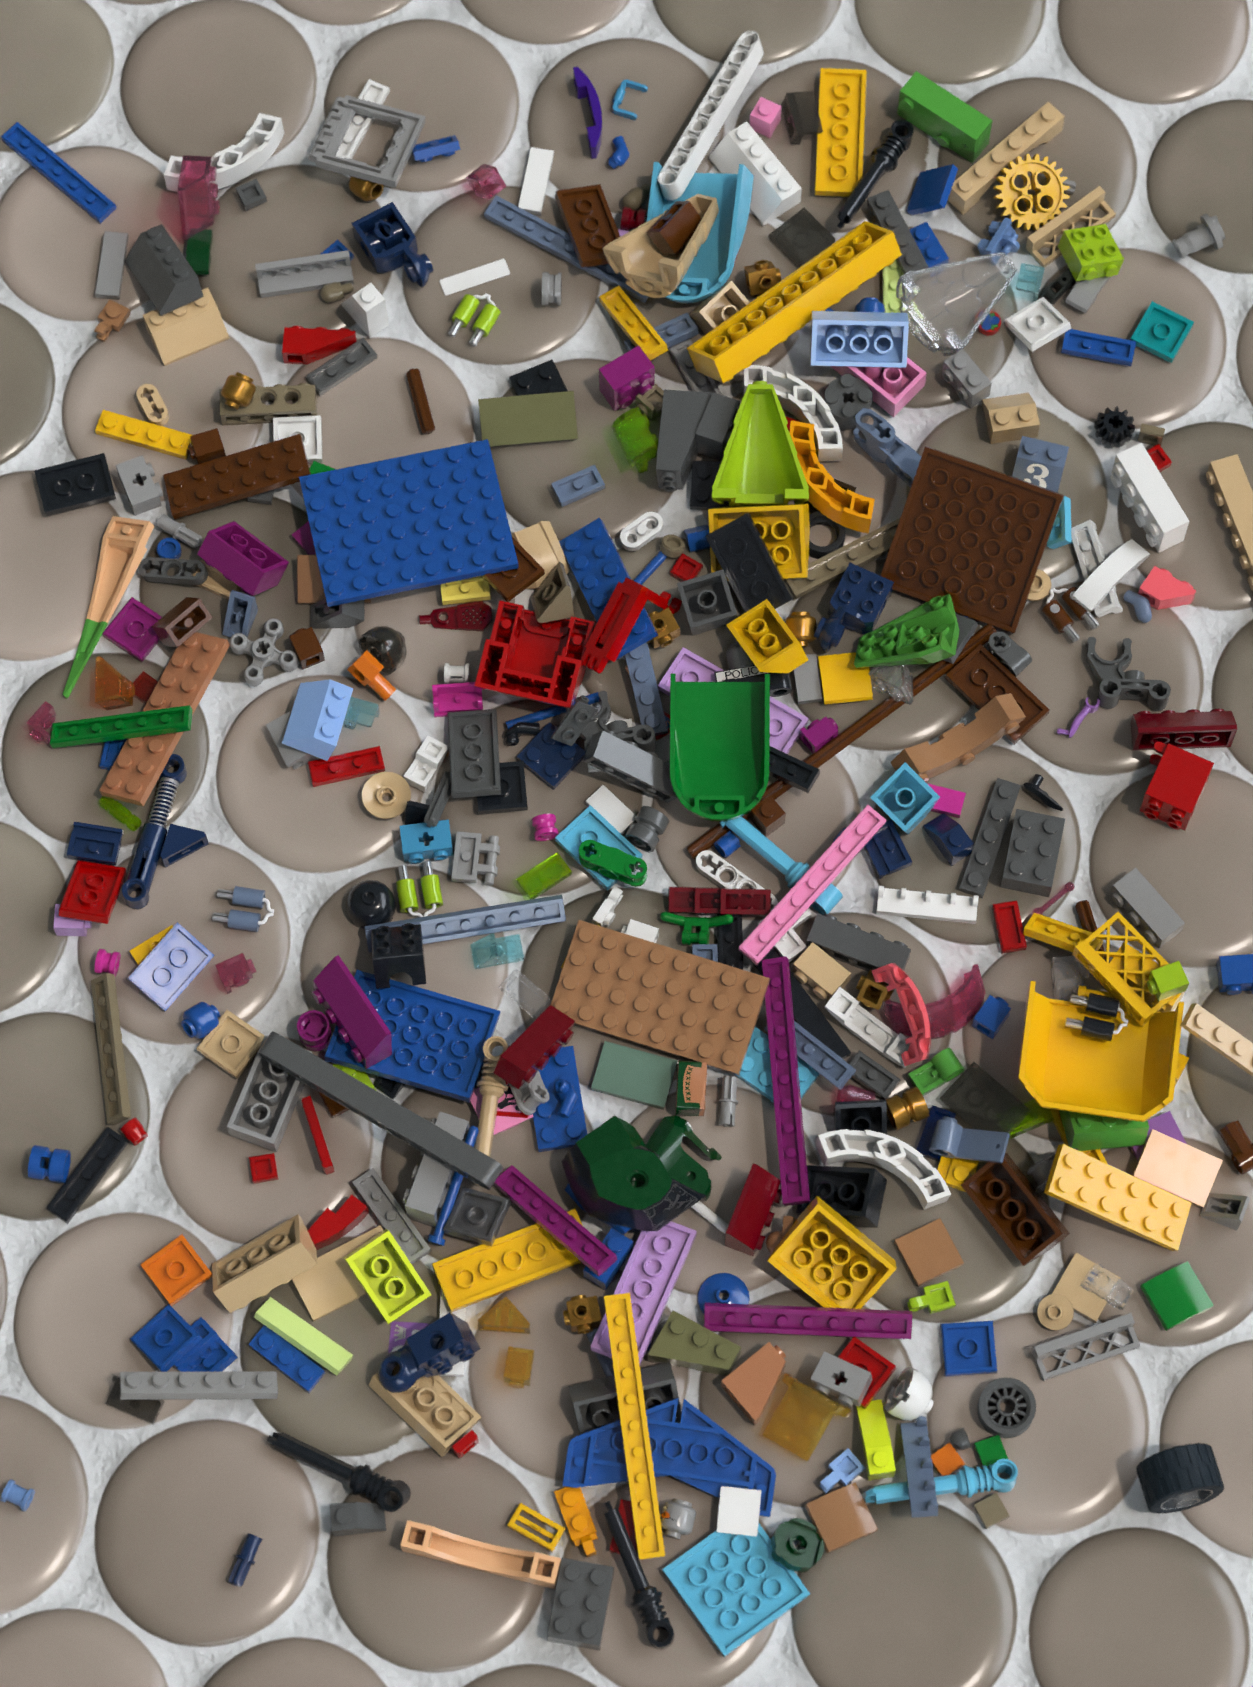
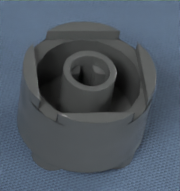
(846, 398)

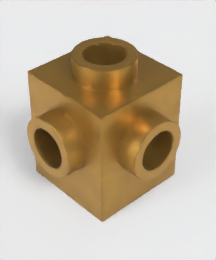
(761, 277)
(665, 626)
(871, 996)
(582, 1305)

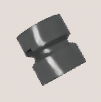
(648, 826)

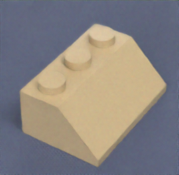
(186, 329)

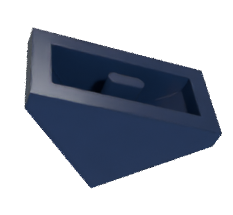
(181, 843)

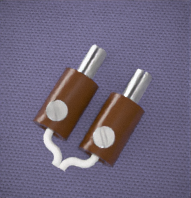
(1059, 616)

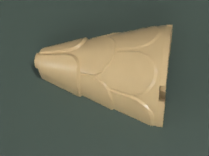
(646, 267)

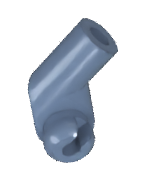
(1141, 605)

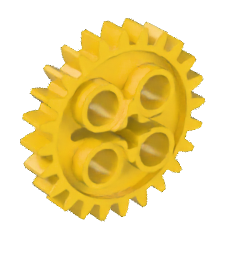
(1010, 194)

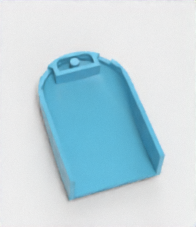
(719, 252)

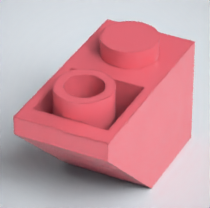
(1165, 590)

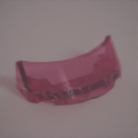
(948, 1013)

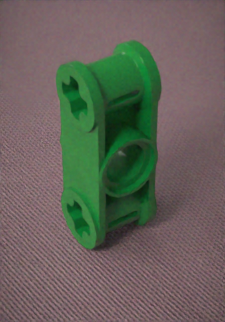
(612, 863)

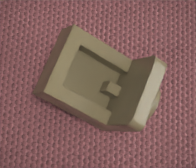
(651, 402)

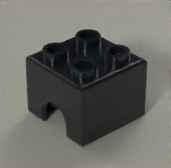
(398, 951)

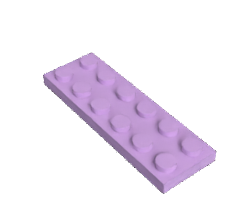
(784, 721)
(650, 1281)

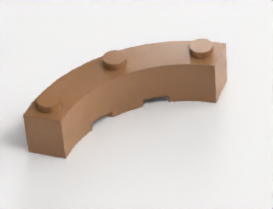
(963, 742)

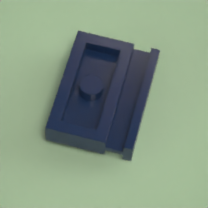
(95, 843)
(887, 851)

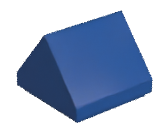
(696, 538)

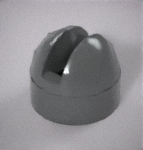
(960, 1440)

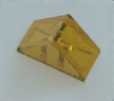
(504, 1318)

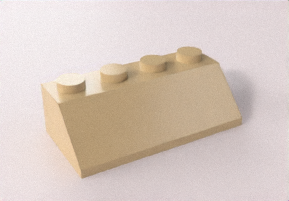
(263, 1264)

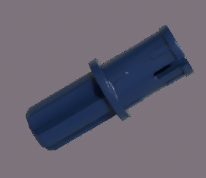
(244, 1560)

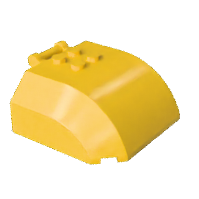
(1095, 1076)

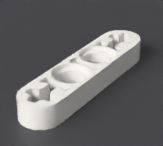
(739, 878)

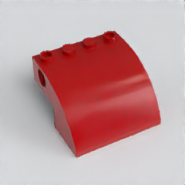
(534, 657)

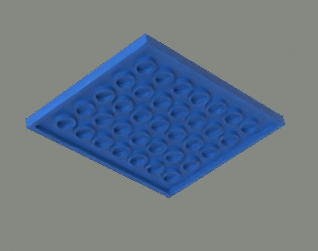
(408, 522)

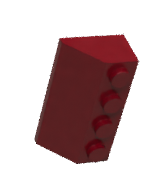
(1183, 729)

